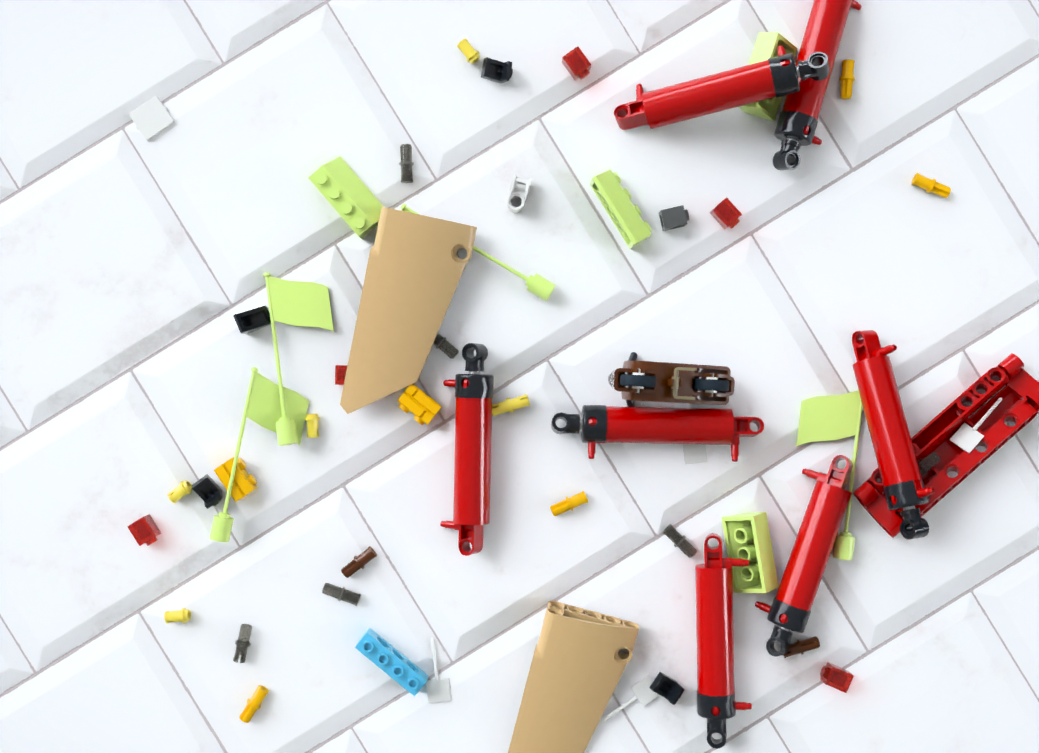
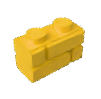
(419, 404)
(243, 482)

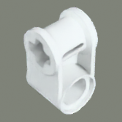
(518, 190)

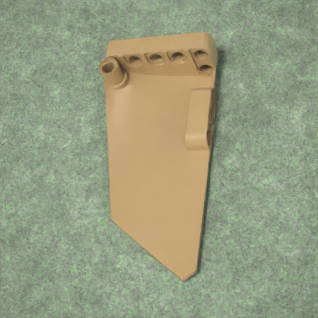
(403, 302)
(571, 679)

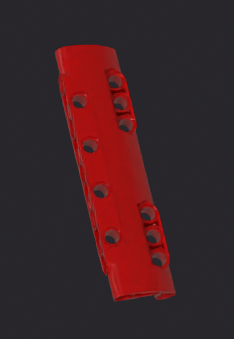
(1018, 405)

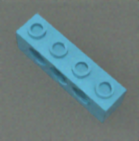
(392, 661)

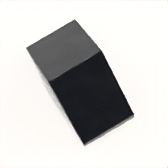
(252, 319)

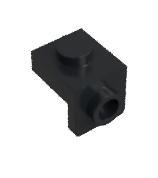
(496, 70)
(208, 491)
(667, 688)

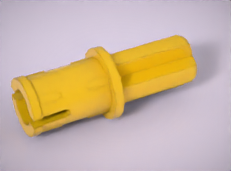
(847, 79)
(931, 185)
(569, 503)
(253, 703)

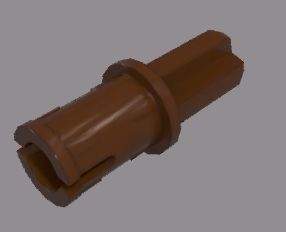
(359, 562)
(802, 646)

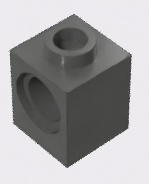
(673, 218)

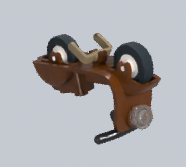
(672, 382)

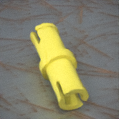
(510, 405)

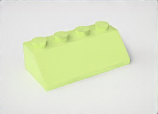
(766, 48)
(348, 196)
(619, 208)
(749, 538)

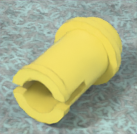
(469, 52)
(312, 425)
(184, 488)
(177, 616)

